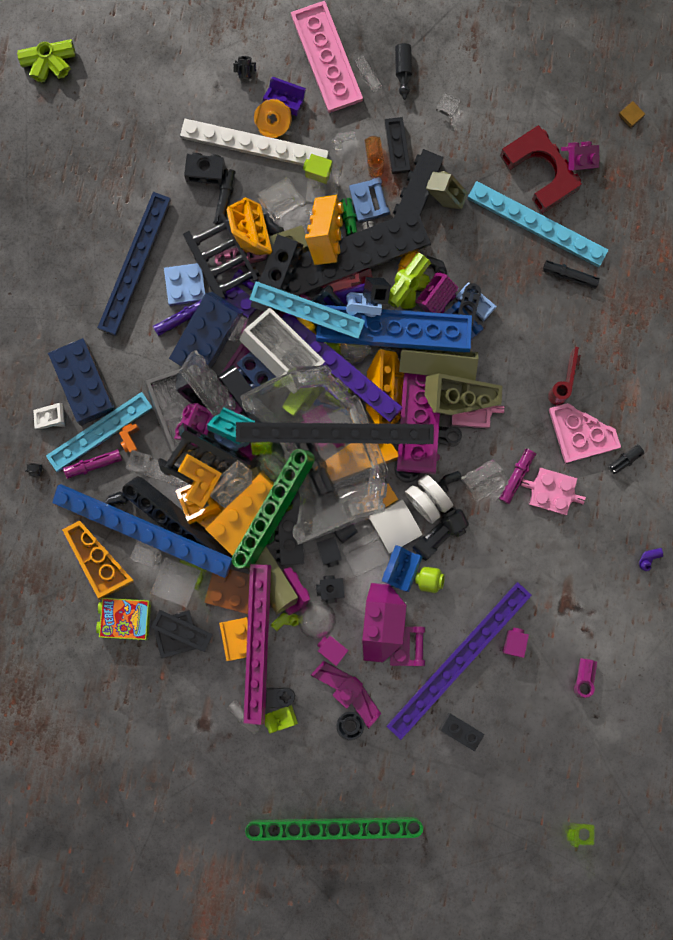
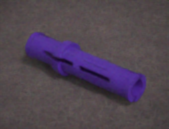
(176, 319)

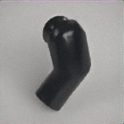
(272, 228)
(438, 265)

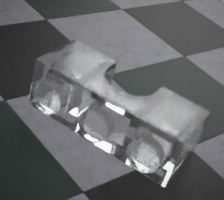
(149, 467)

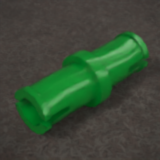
(349, 217)

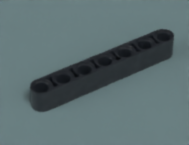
(168, 514)

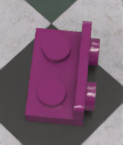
(195, 417)

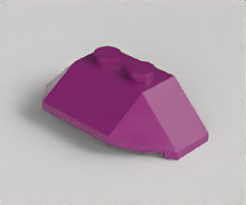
(383, 623)

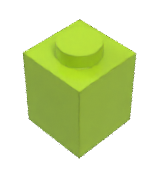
(318, 168)

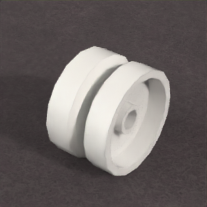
(428, 499)

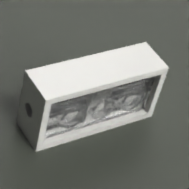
(278, 344)

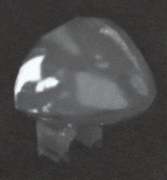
(354, 353)

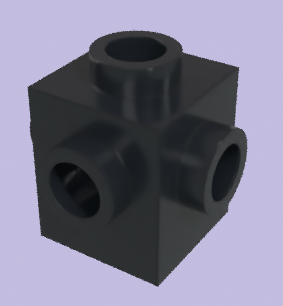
(338, 586)

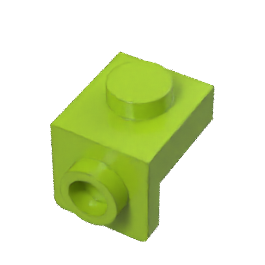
(280, 719)

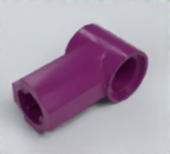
(586, 676)

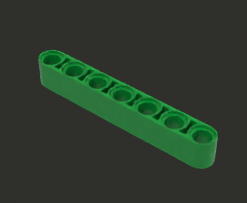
(281, 505)

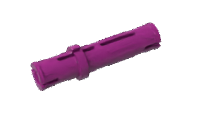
(86, 466)
(521, 469)

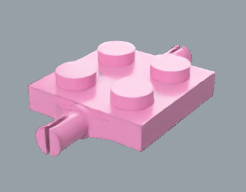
(476, 418)
(553, 491)

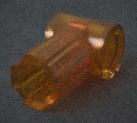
(374, 155)

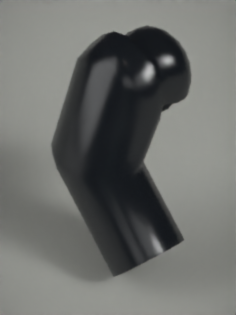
(449, 478)
(115, 498)

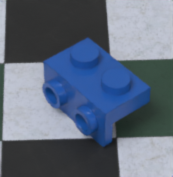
(401, 568)

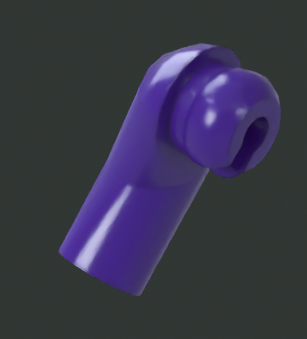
(647, 558)

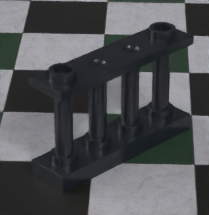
(203, 257)
(205, 444)

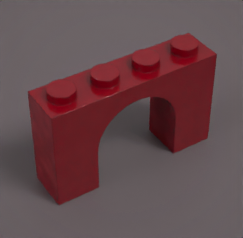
(537, 144)

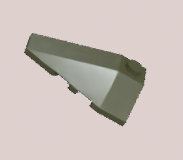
(458, 395)

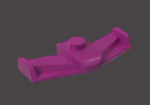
(348, 691)

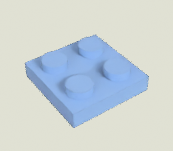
(184, 284)

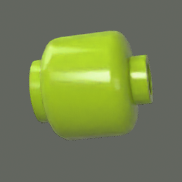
(430, 579)

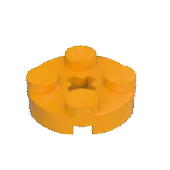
(264, 123)

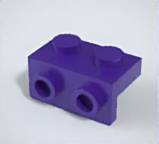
(287, 92)

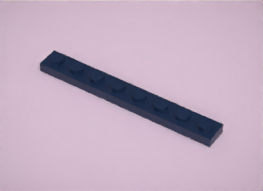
(134, 263)

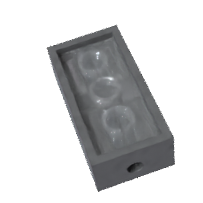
(168, 406)

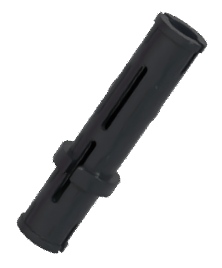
(224, 196)
(570, 274)

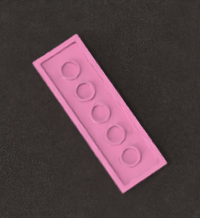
(326, 56)

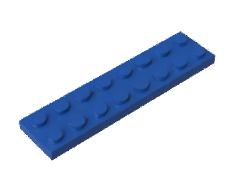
(406, 330)

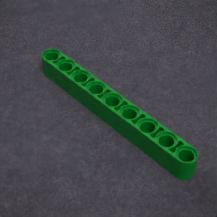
(325, 834)

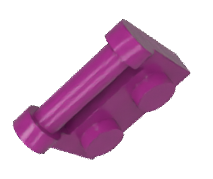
(402, 655)

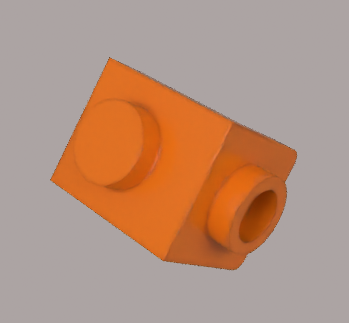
(128, 444)

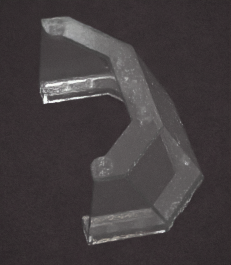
(358, 469)

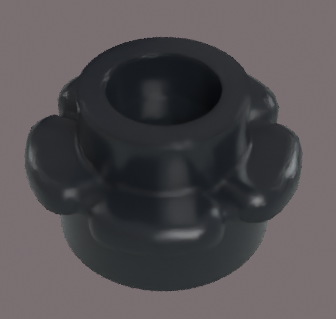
(34, 469)

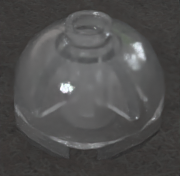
(316, 619)

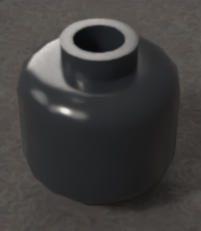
(455, 522)

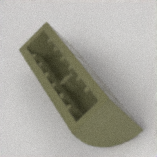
(439, 362)
(281, 593)

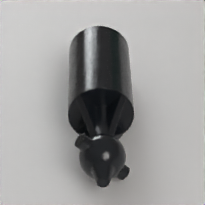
(403, 67)

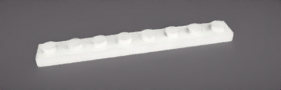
(248, 142)

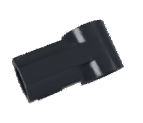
(443, 435)
(428, 545)

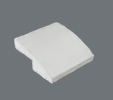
(396, 526)

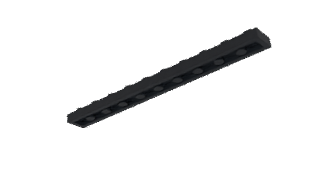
(334, 433)

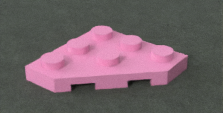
(581, 434)

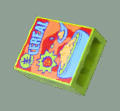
(124, 619)

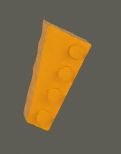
(236, 518)

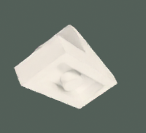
(49, 416)

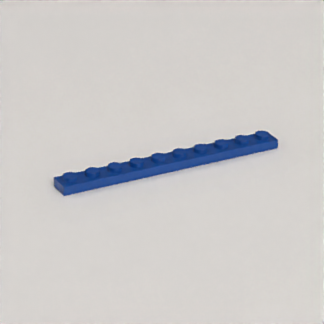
(142, 530)

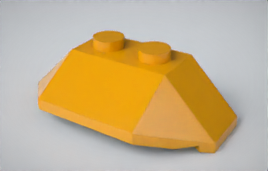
(249, 226)
(386, 375)

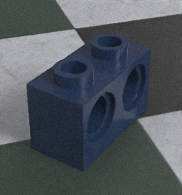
(253, 375)

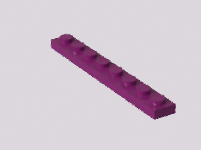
(257, 644)

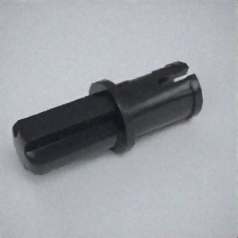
(626, 459)

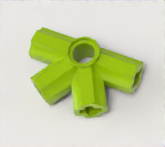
(43, 63)
(408, 281)

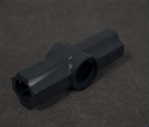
(320, 478)

